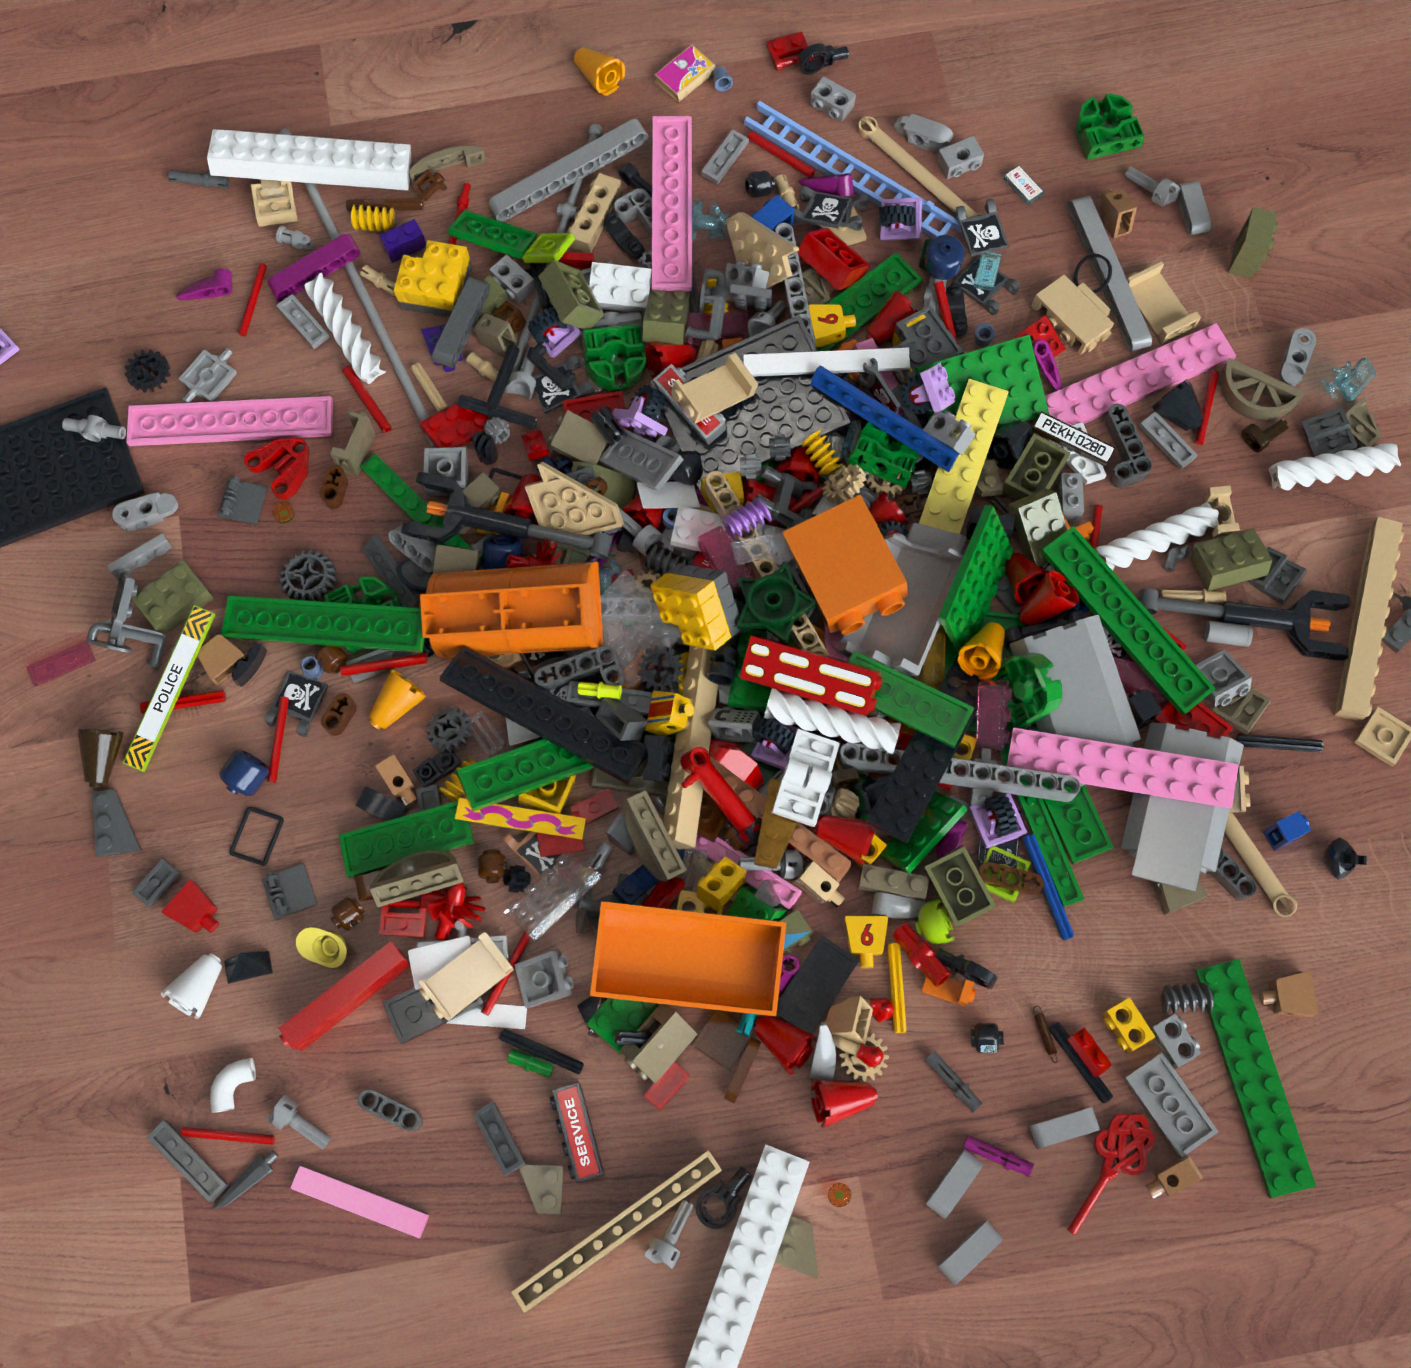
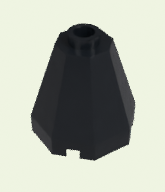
(1181, 406)
(1009, 443)

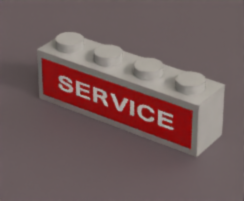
(708, 428)

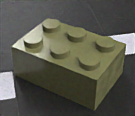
(1253, 243)
(570, 295)
(666, 316)
(1035, 468)
(1038, 522)
(1231, 559)
(172, 597)
(959, 885)

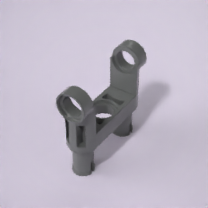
(785, 486)

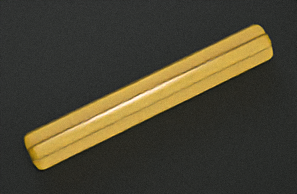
(896, 986)

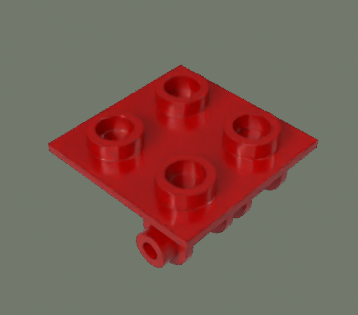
(1043, 330)

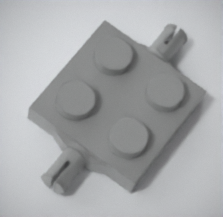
(207, 376)

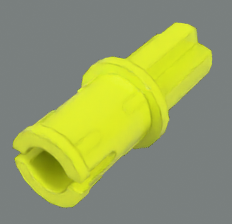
(600, 690)

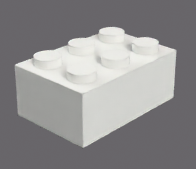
(620, 287)

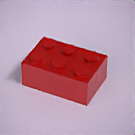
(832, 258)

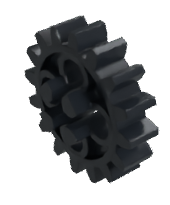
(159, 368)
(655, 659)

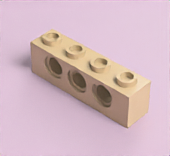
(604, 187)

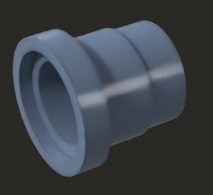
(722, 79)
(984, 330)
(314, 673)

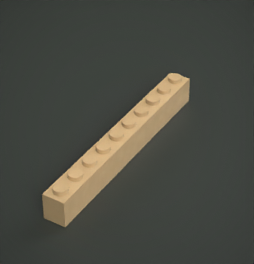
(1369, 619)
(682, 803)
(616, 1231)

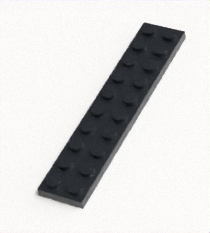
(543, 714)
(921, 767)

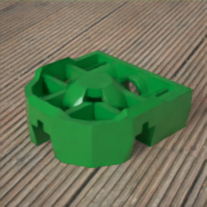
(1097, 131)
(617, 341)
(876, 449)
(374, 592)
(1032, 699)

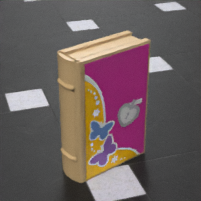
(684, 73)

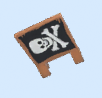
(529, 852)

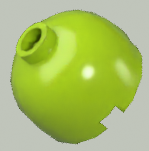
(934, 922)

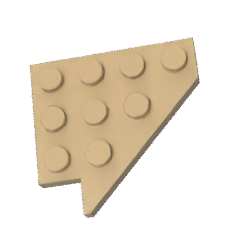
(760, 246)
(569, 505)

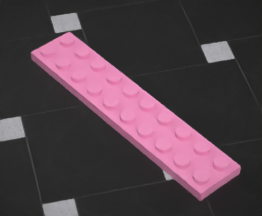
(672, 203)
(1141, 376)
(230, 421)
(1126, 767)

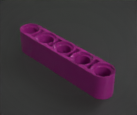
(323, 260)

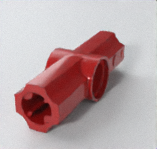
(921, 954)

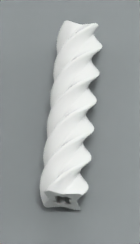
(345, 333)
(1328, 466)
(1159, 536)
(832, 721)

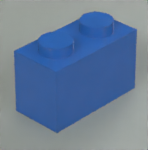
(1287, 830)

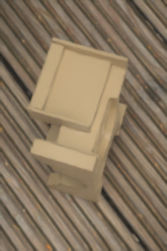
(1220, 500)

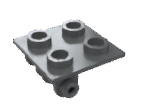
(242, 501)
(289, 891)

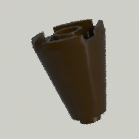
(98, 754)

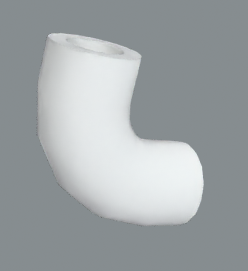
(227, 1080)

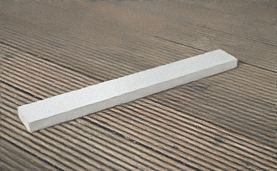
(834, 361)

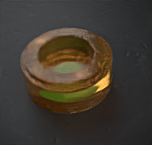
(283, 512)
(839, 1195)

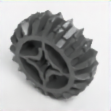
(306, 563)

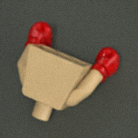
(850, 1026)

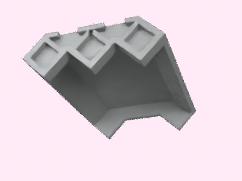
(903, 639)
(1092, 691)
(1173, 836)

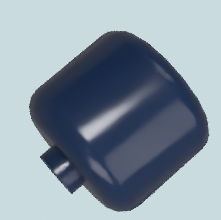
(944, 257)
(497, 549)
(243, 773)

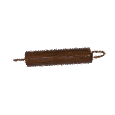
(1045, 1033)

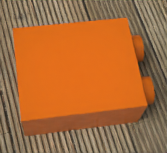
(846, 565)

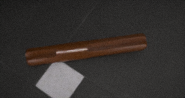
(397, 203)

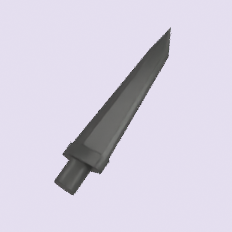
(254, 1173)

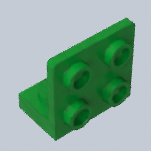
(749, 906)

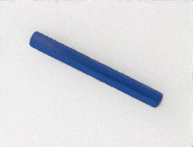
(1048, 888)

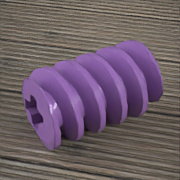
(746, 516)

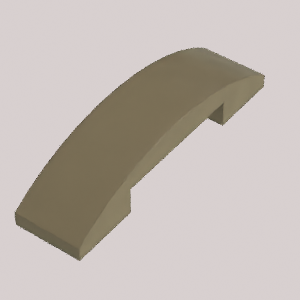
(448, 157)

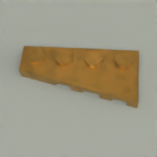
(774, 832)

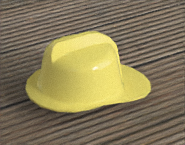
(322, 946)

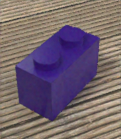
(403, 240)

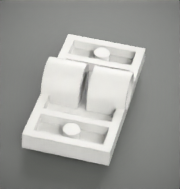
(805, 778)

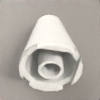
(193, 987)

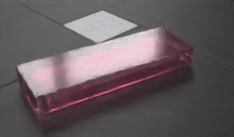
(60, 663)

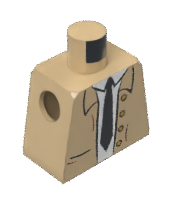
(811, 880)

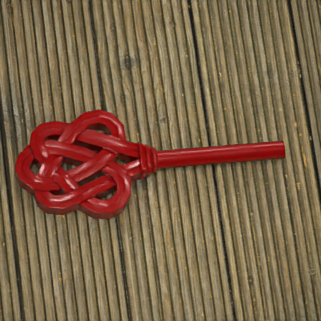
(1108, 1172)

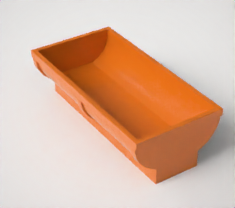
(514, 610)
(688, 958)

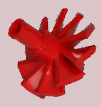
(544, 556)
(450, 906)

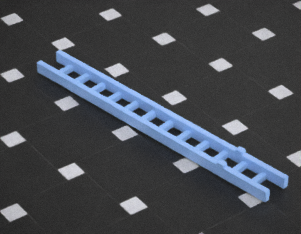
(852, 163)

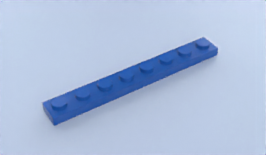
(884, 418)

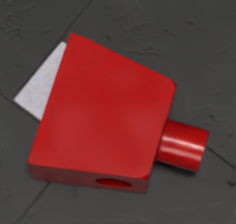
(192, 908)

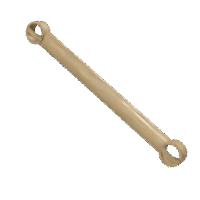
(912, 166)
(1258, 865)

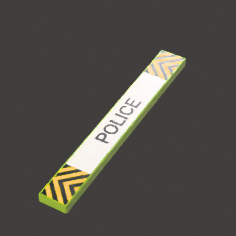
(169, 688)

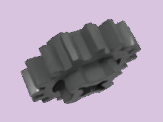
(449, 729)

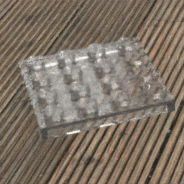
(633, 625)
(552, 895)

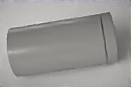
(1228, 633)

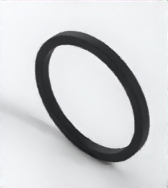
(1085, 259)

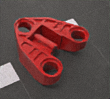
(289, 464)
(737, 761)

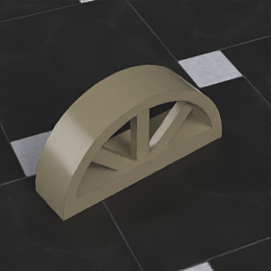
(1262, 383)
(651, 838)
(415, 876)

